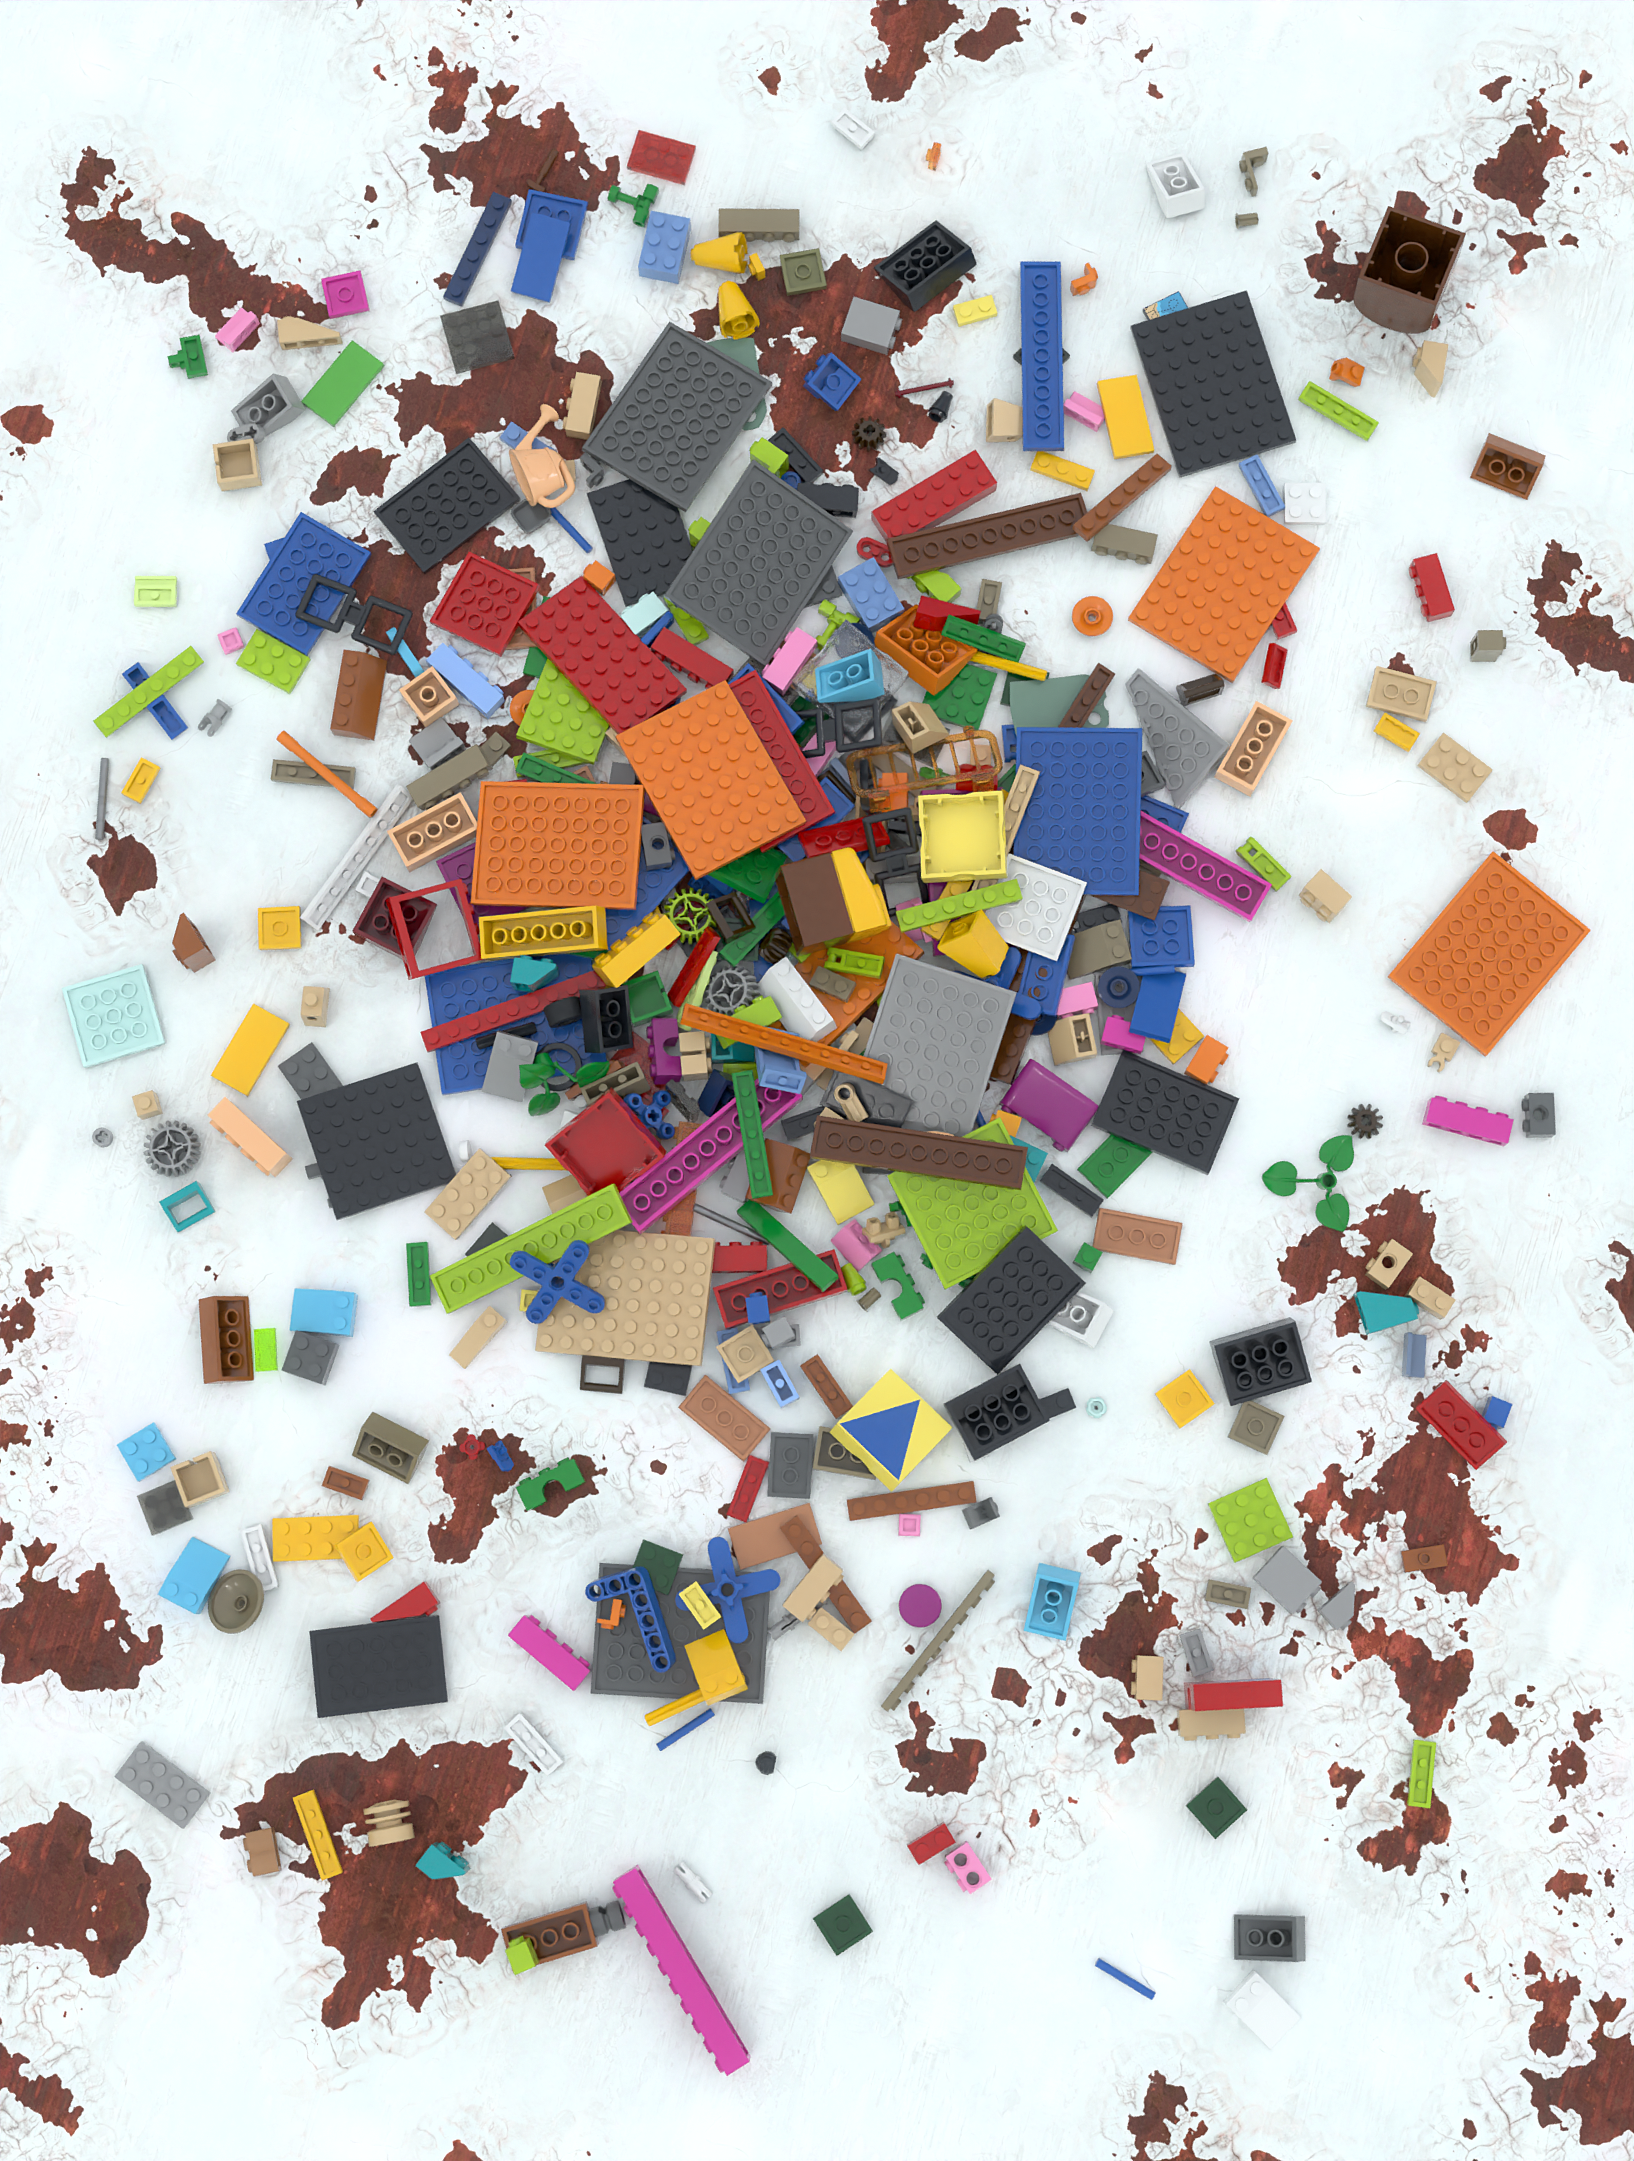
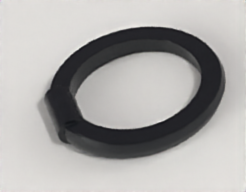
(578, 1062)

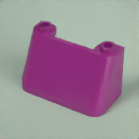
(1049, 1104)

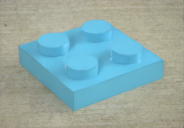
(146, 1452)

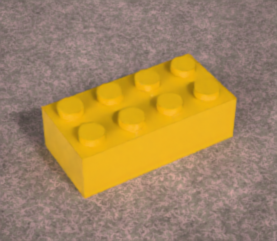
(635, 949)

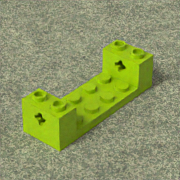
(766, 455)

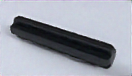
(522, 1030)

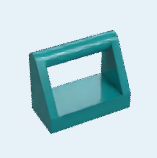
(182, 1196)

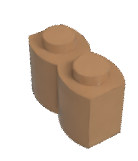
(262, 1852)

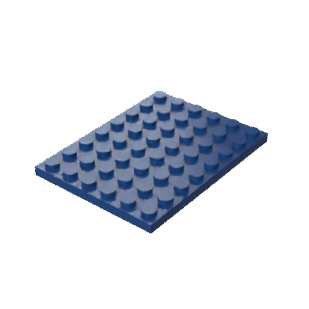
(1084, 805)
(484, 985)

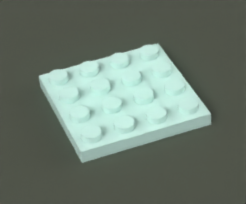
(113, 1016)

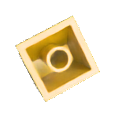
(974, 944)

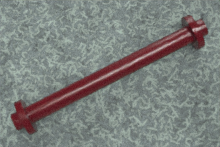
(923, 388)

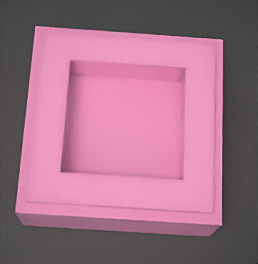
(230, 640)
(909, 1525)

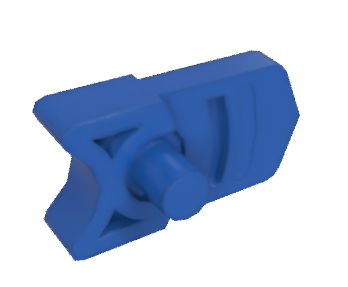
(500, 1455)

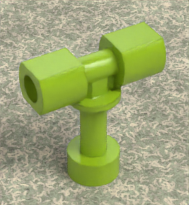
(835, 620)

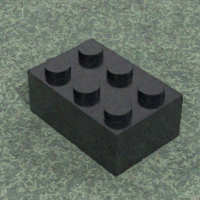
(606, 1019)

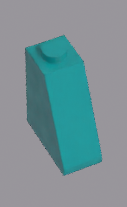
(1384, 1311)

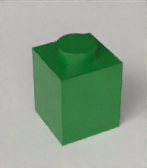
(1087, 1257)

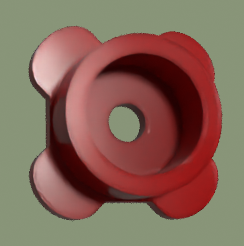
(478, 1446)

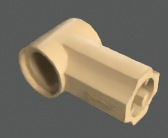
(851, 1105)

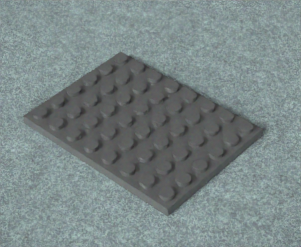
(677, 416)
(758, 563)
(622, 1660)

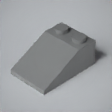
(269, 405)
(503, 1067)

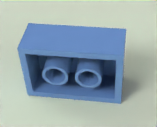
(664, 247)
(870, 595)

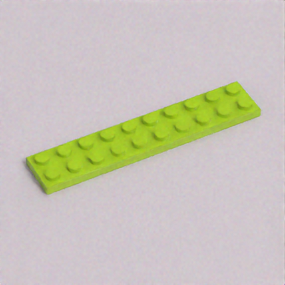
(545, 1239)

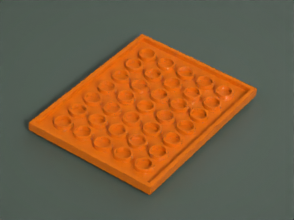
(1223, 584)
(710, 780)
(558, 845)
(1489, 953)

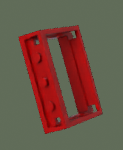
(403, 936)

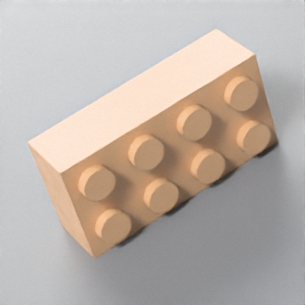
(1253, 748)
(434, 832)
(245, 1133)

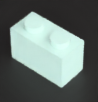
(644, 614)

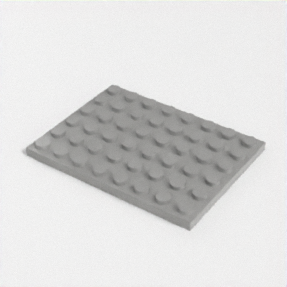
(938, 1042)

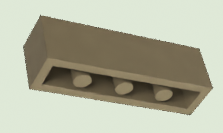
(760, 224)
(449, 777)

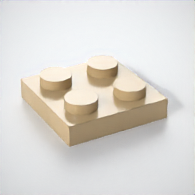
(745, 1354)

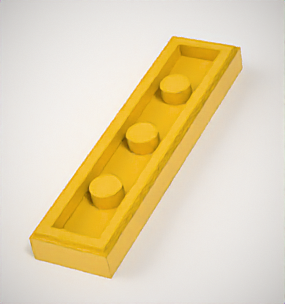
(317, 1835)

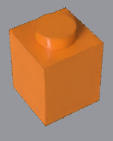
(599, 577)

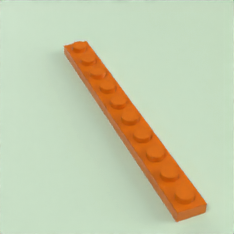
(783, 1043)

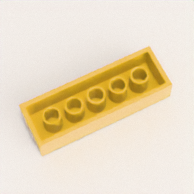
(543, 933)

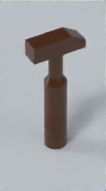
(543, 172)

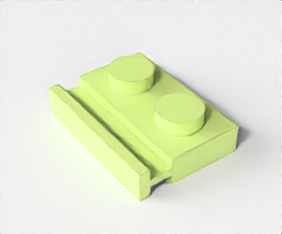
(155, 591)

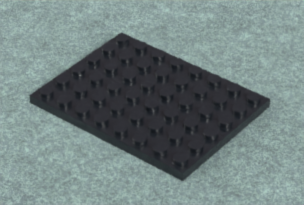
(1213, 384)

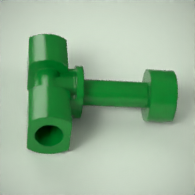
(641, 203)

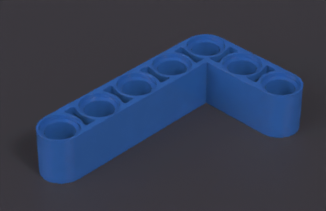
(641, 1610)

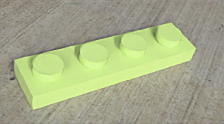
(696, 993)

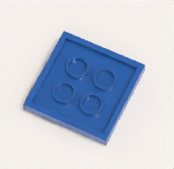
(557, 207)
(1164, 940)

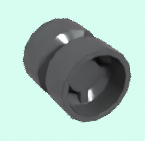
(607, 1918)

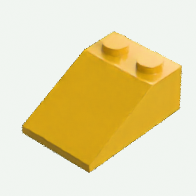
(715, 1667)

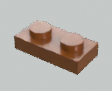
(345, 1483)

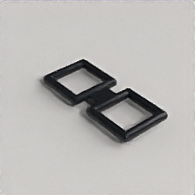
(354, 614)
(832, 729)
(895, 859)

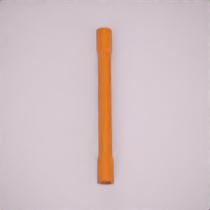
(359, 801)

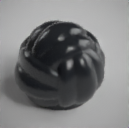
(766, 1762)

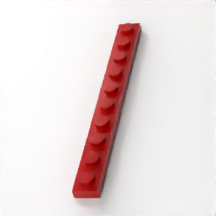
(506, 1012)

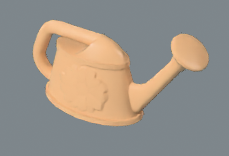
(541, 470)

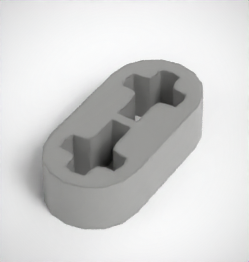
(245, 431)

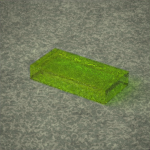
(265, 1350)

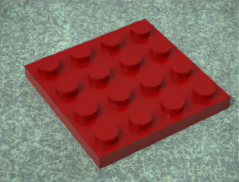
(484, 604)

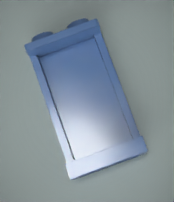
(779, 1070)

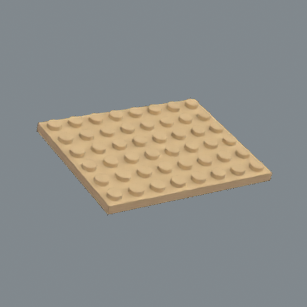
(652, 1295)

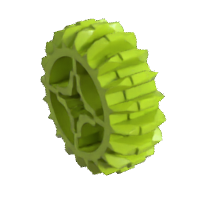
(682, 919)

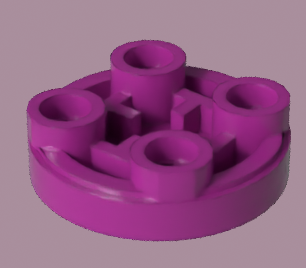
(920, 1605)

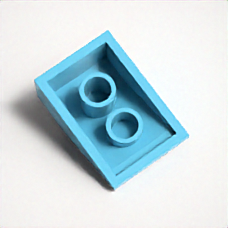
(850, 678)
(324, 1312)
(194, 1576)
(1052, 1601)

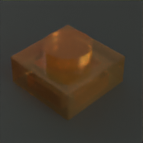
(933, 156)

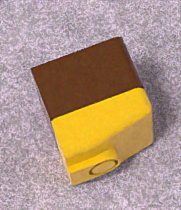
(830, 901)

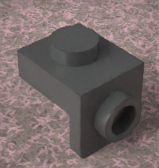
(594, 468)
(981, 1513)

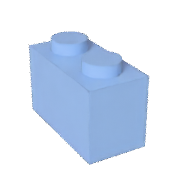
(779, 1384)

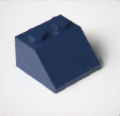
(716, 1093)

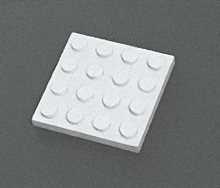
(1045, 912)

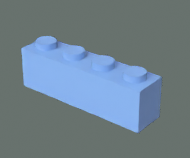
(465, 680)

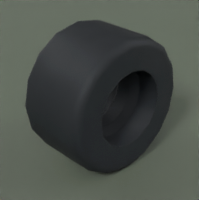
(563, 1012)

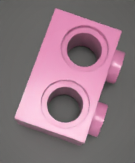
(971, 1865)

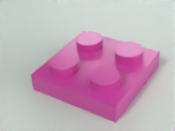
(345, 294)

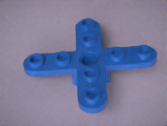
(1023, 1005)
(554, 1287)
(743, 1586)

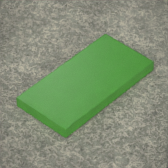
(342, 383)

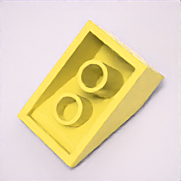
(840, 1189)

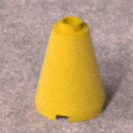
(722, 253)
(735, 312)

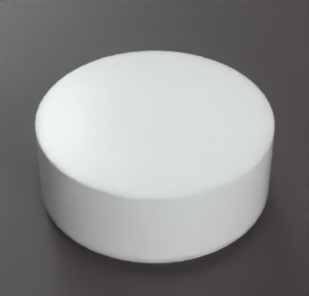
(465, 1151)

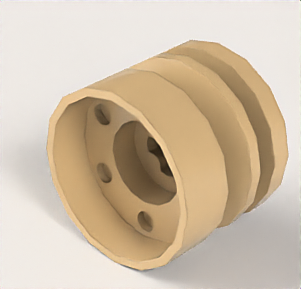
(388, 1823)

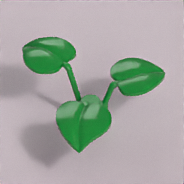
(535, 1074)
(1338, 1155)

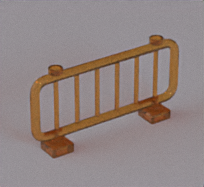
(880, 796)

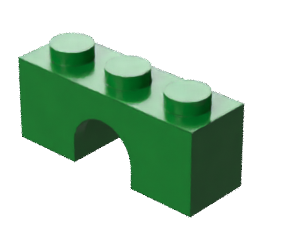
(891, 1268)
(532, 1490)

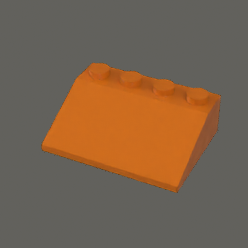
(925, 654)

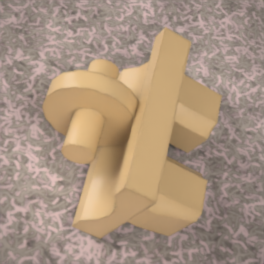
(885, 1231)

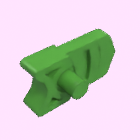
(930, 773)

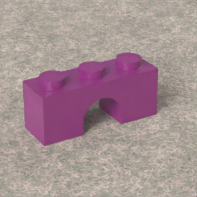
(662, 1034)

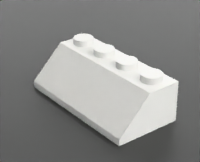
(796, 1002)

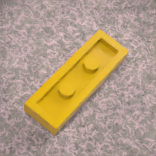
(1062, 470)

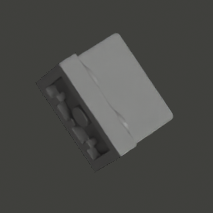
(437, 744)

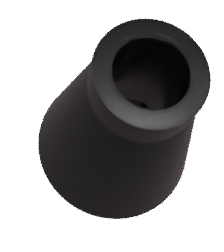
(940, 408)

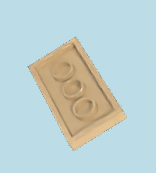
(468, 1194)

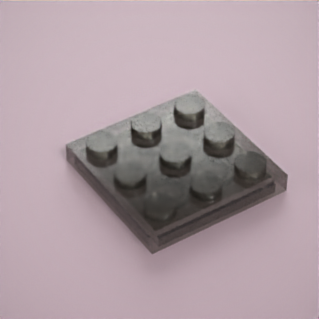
(477, 337)

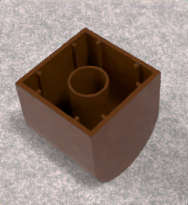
(1407, 271)

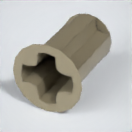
(1246, 219)
(868, 1299)

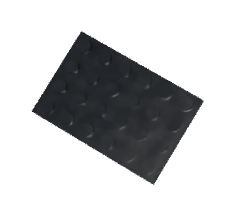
(447, 505)
(640, 537)
(1165, 1112)
(1011, 1299)
(378, 1666)

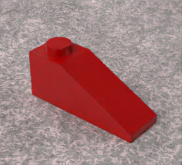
(933, 614)
(414, 1603)

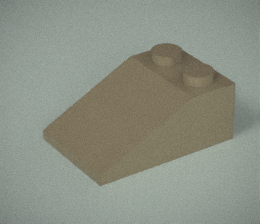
(1098, 950)

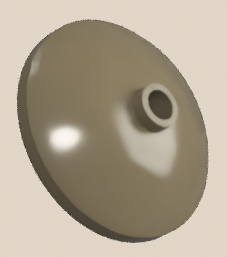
(228, 1598)

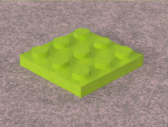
(1250, 1520)

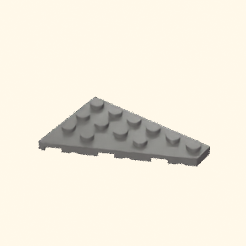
(1180, 740)

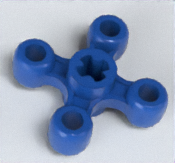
(654, 1110)

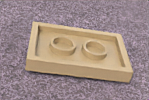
(1401, 693)
(1455, 767)

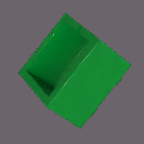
(647, 999)

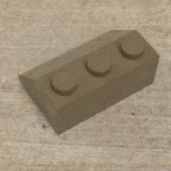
(390, 1447)

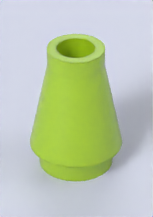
(853, 1280)

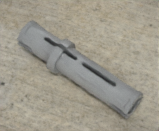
(788, 1623)

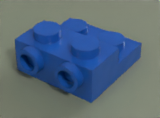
(831, 381)

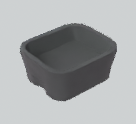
(530, 517)

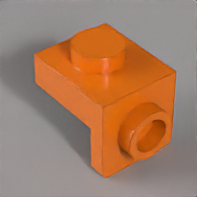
(1084, 284)
(1347, 371)
(618, 1611)

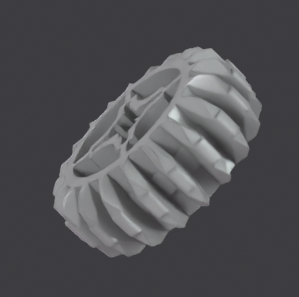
(723, 985)
(180, 1147)

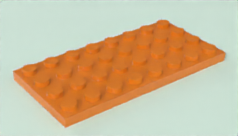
(867, 988)

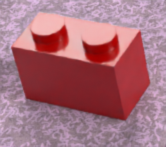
(931, 1843)

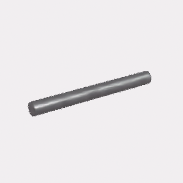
(102, 795)
(728, 1223)

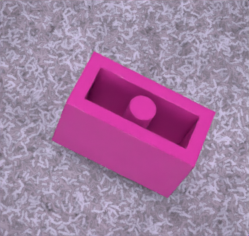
(1117, 1035)

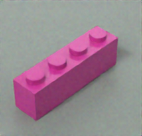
(1468, 1121)
(549, 1652)

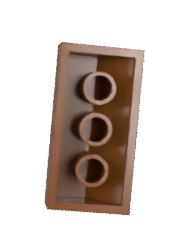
(358, 695)
(226, 1339)

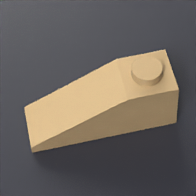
(299, 333)
(478, 1337)

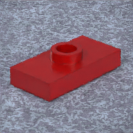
(1274, 665)

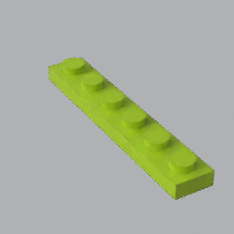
(148, 691)
(958, 905)

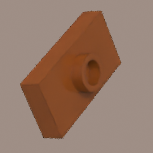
(1424, 1558)

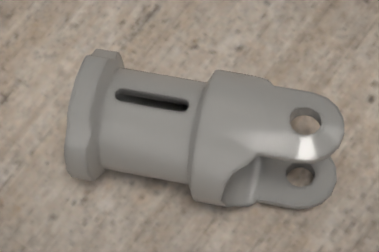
(215, 717)

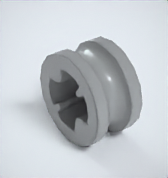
(106, 1142)

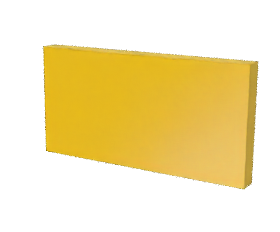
(1125, 416)
(250, 1049)

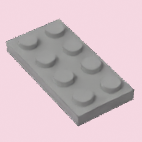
(162, 1784)

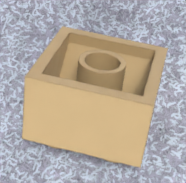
(1430, 365)
(563, 1193)

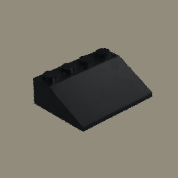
(926, 265)
(1261, 1361)
(996, 1412)

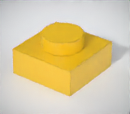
(756, 267)

